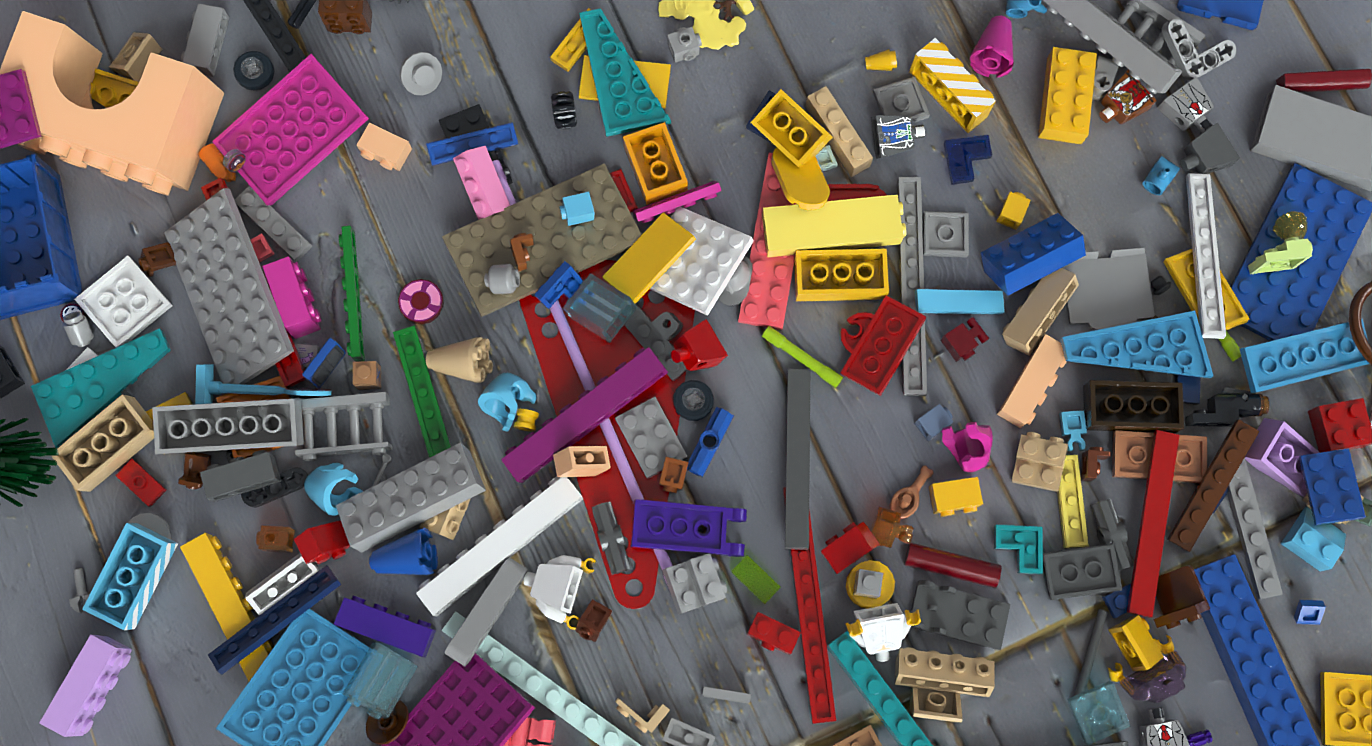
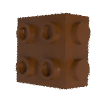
(346, 16)

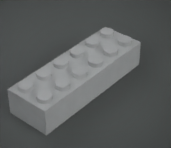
(228, 426)
(410, 497)

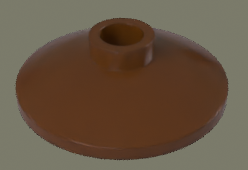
(387, 729)

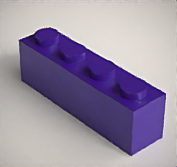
(385, 627)

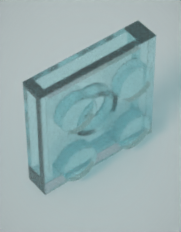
(1098, 712)

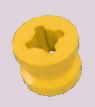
(526, 420)

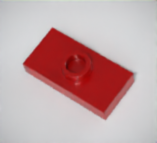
(141, 482)

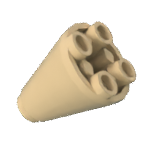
(462, 359)

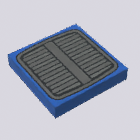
(324, 363)

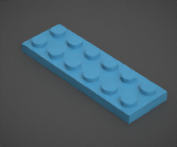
(1301, 357)

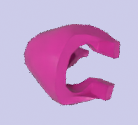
(969, 445)

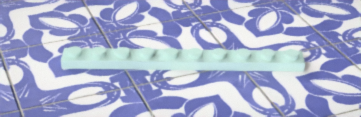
(545, 690)

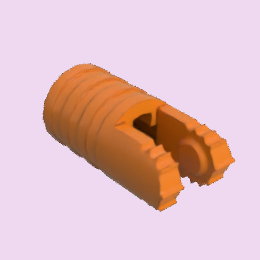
(214, 161)

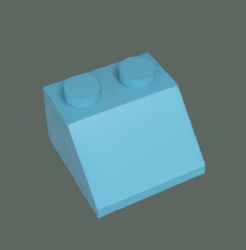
(1314, 543)

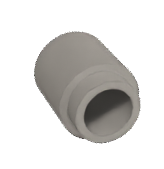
(77, 329)

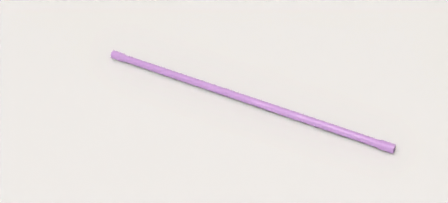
(588, 384)

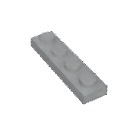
(273, 224)

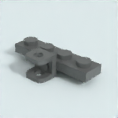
(657, 337)

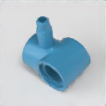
(1020, 8)
(1160, 176)

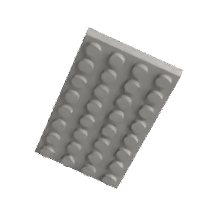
(228, 290)

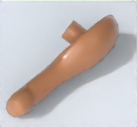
(907, 499)

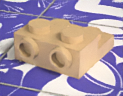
(1040, 461)

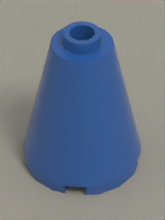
(406, 555)

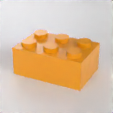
(655, 163)

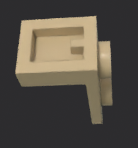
(656, 716)

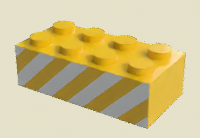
(952, 85)

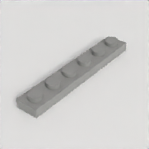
(1253, 534)

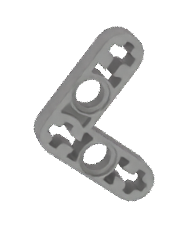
(1192, 58)

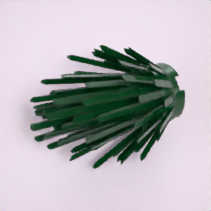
(18, 467)

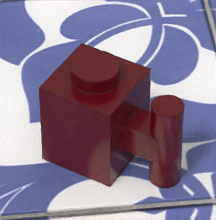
(962, 342)

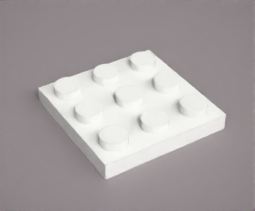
(123, 302)

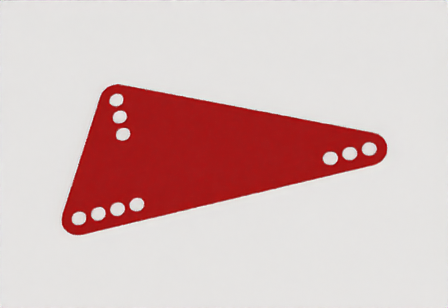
(566, 387)

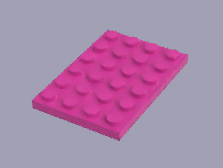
(291, 129)

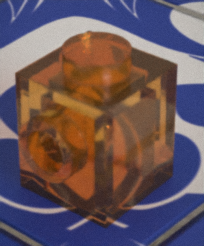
(275, 539)

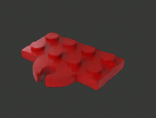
(879, 343)

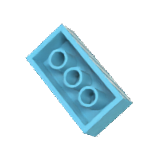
(130, 576)

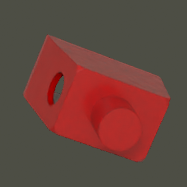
(699, 348)

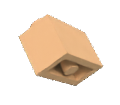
(383, 147)
(581, 461)

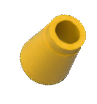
(883, 61)

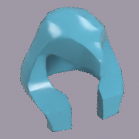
(503, 392)
(321, 482)

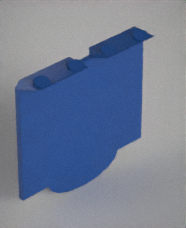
(1234, 12)

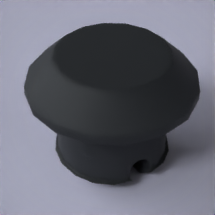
(1160, 285)

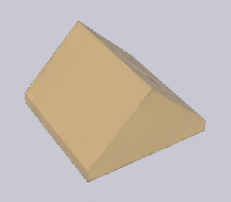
(134, 56)
(935, 705)

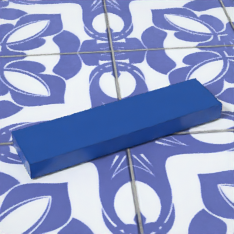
(493, 138)

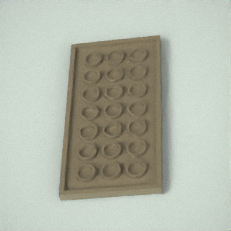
(580, 245)

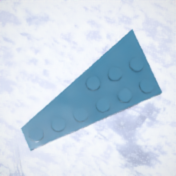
(1157, 345)

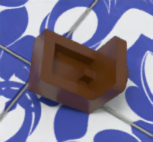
(193, 465)

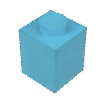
(577, 209)

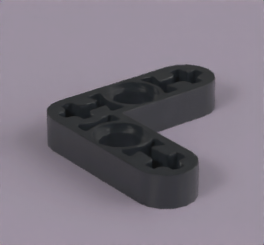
(261, 499)

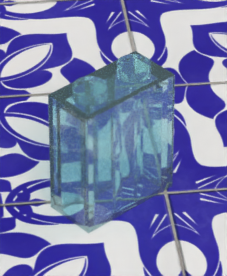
(600, 307)
(379, 681)

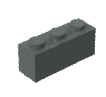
(240, 476)

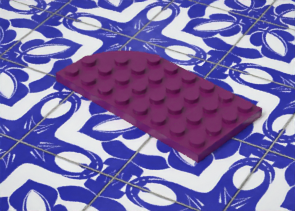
(466, 709)

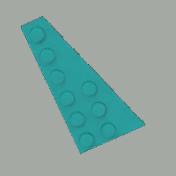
(88, 388)

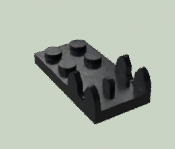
(469, 121)

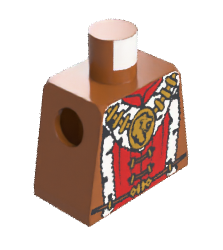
(1126, 100)

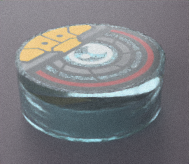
(234, 160)

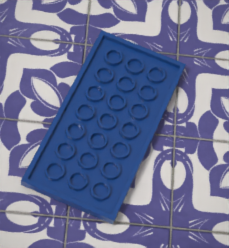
(1294, 299)

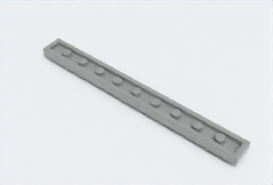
(911, 279)

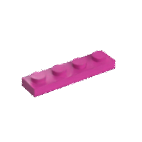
(669, 204)

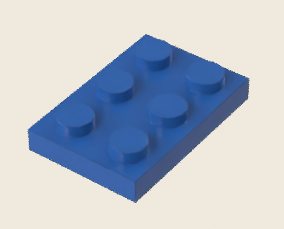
(1332, 487)

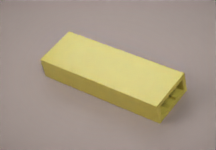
(834, 226)

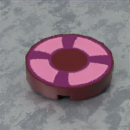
(420, 301)

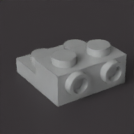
(695, 583)

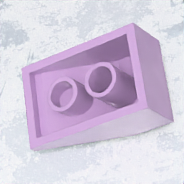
(1278, 453)

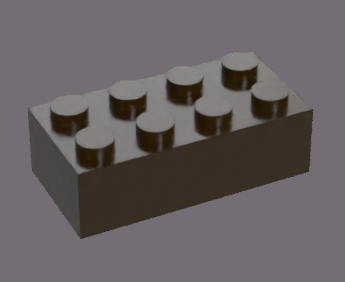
(1133, 406)

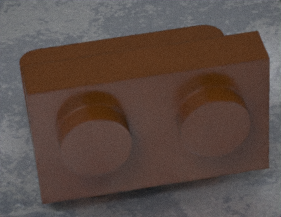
(1180, 597)

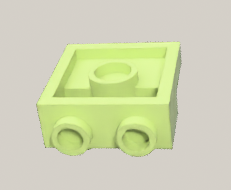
(1283, 257)

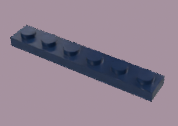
(274, 620)

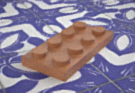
(1133, 454)

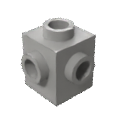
(684, 44)

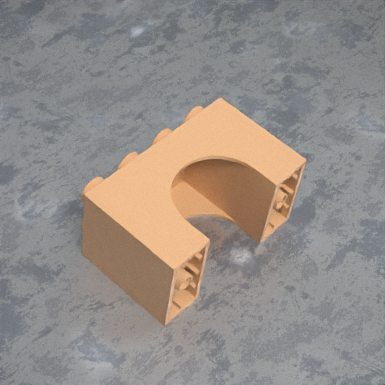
(143, 138)

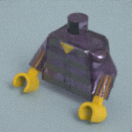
(1157, 682)

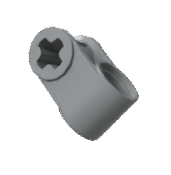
(1104, 77)

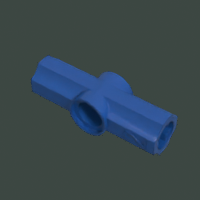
(715, 428)

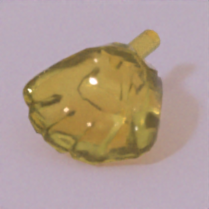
(1291, 225)

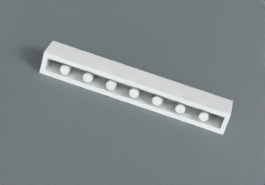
(502, 543)

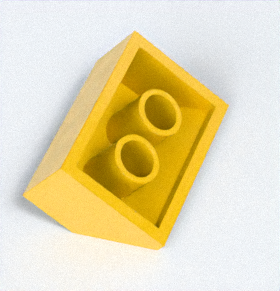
(791, 129)

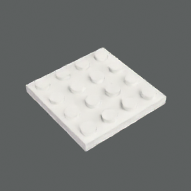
(705, 265)

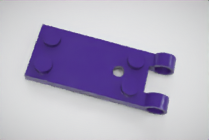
(676, 527)

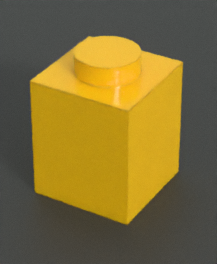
(1013, 210)

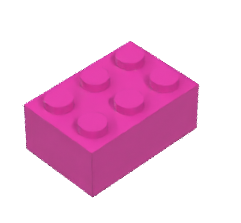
(292, 297)

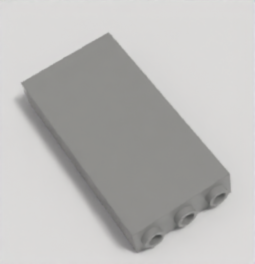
(1316, 136)

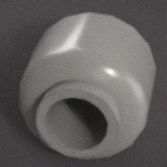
(502, 279)

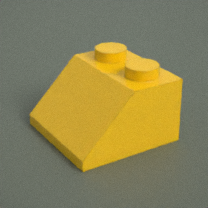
(1137, 643)

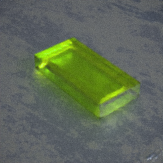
(755, 579)

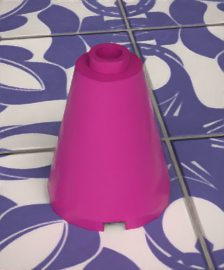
(994, 49)

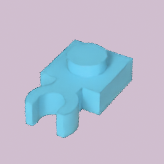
(1073, 425)

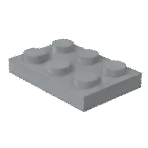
(650, 436)

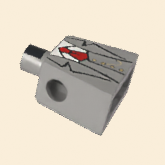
(1188, 107)
(1161, 731)

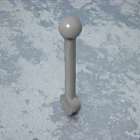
(386, 458)

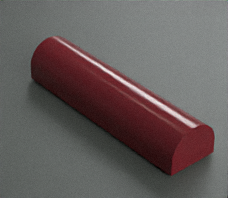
(1326, 80)
(953, 565)

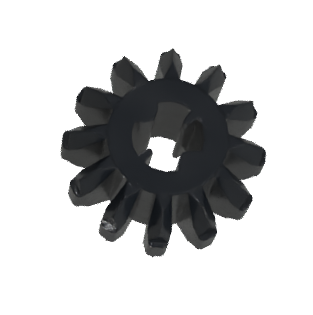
(563, 110)

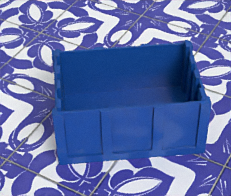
(35, 240)

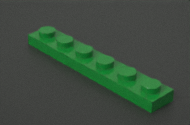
(351, 284)
(422, 390)

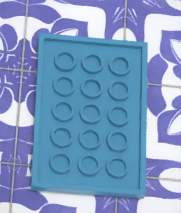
(297, 687)

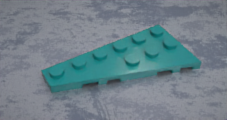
(620, 87)

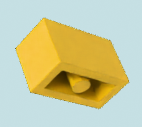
(955, 496)

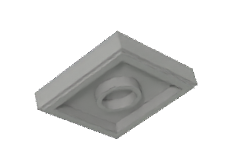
(902, 99)
(945, 234)

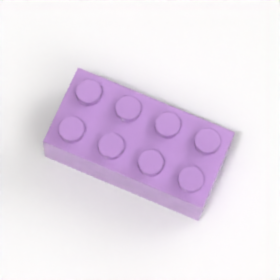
(86, 686)

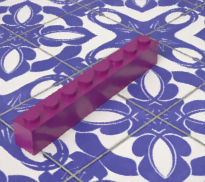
(584, 415)

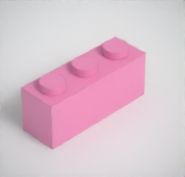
(481, 182)

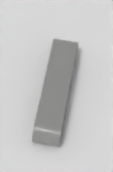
(486, 612)

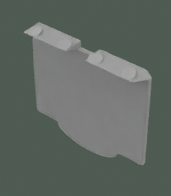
(1111, 289)

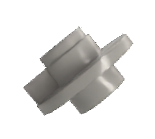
(420, 73)

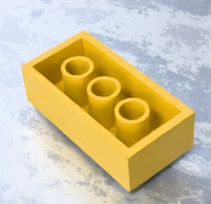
(1067, 95)
(841, 275)

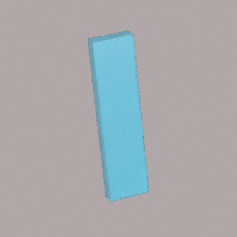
(959, 301)

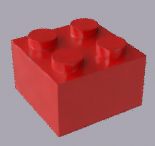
(1341, 425)

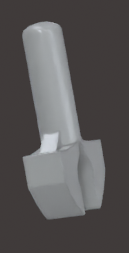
(81, 590)

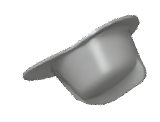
(738, 285)

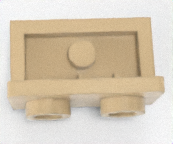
(447, 522)

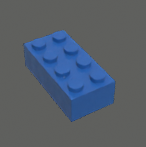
(1033, 253)

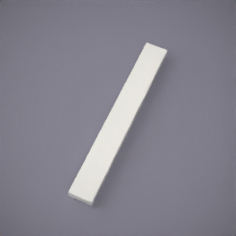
(1205, 256)

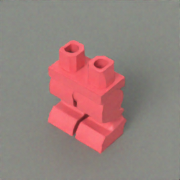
(533, 729)

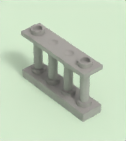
(1157, 15)
(353, 404)

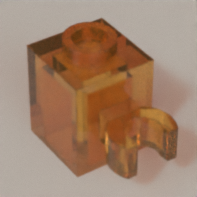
(887, 527)

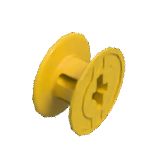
(887, 588)

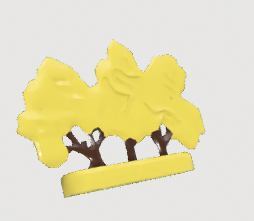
(712, 30)

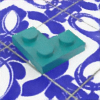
(1027, 542)

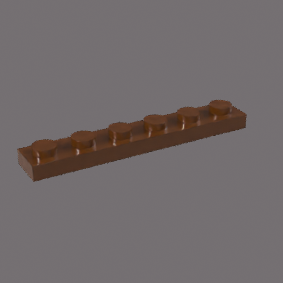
(1213, 485)

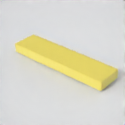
(1072, 505)

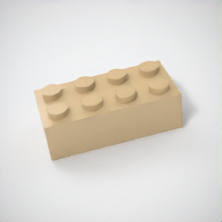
(105, 443)

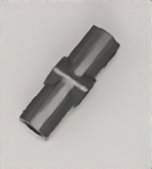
(1112, 531)
(611, 538)

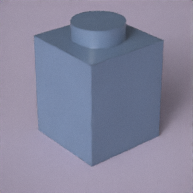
(934, 421)

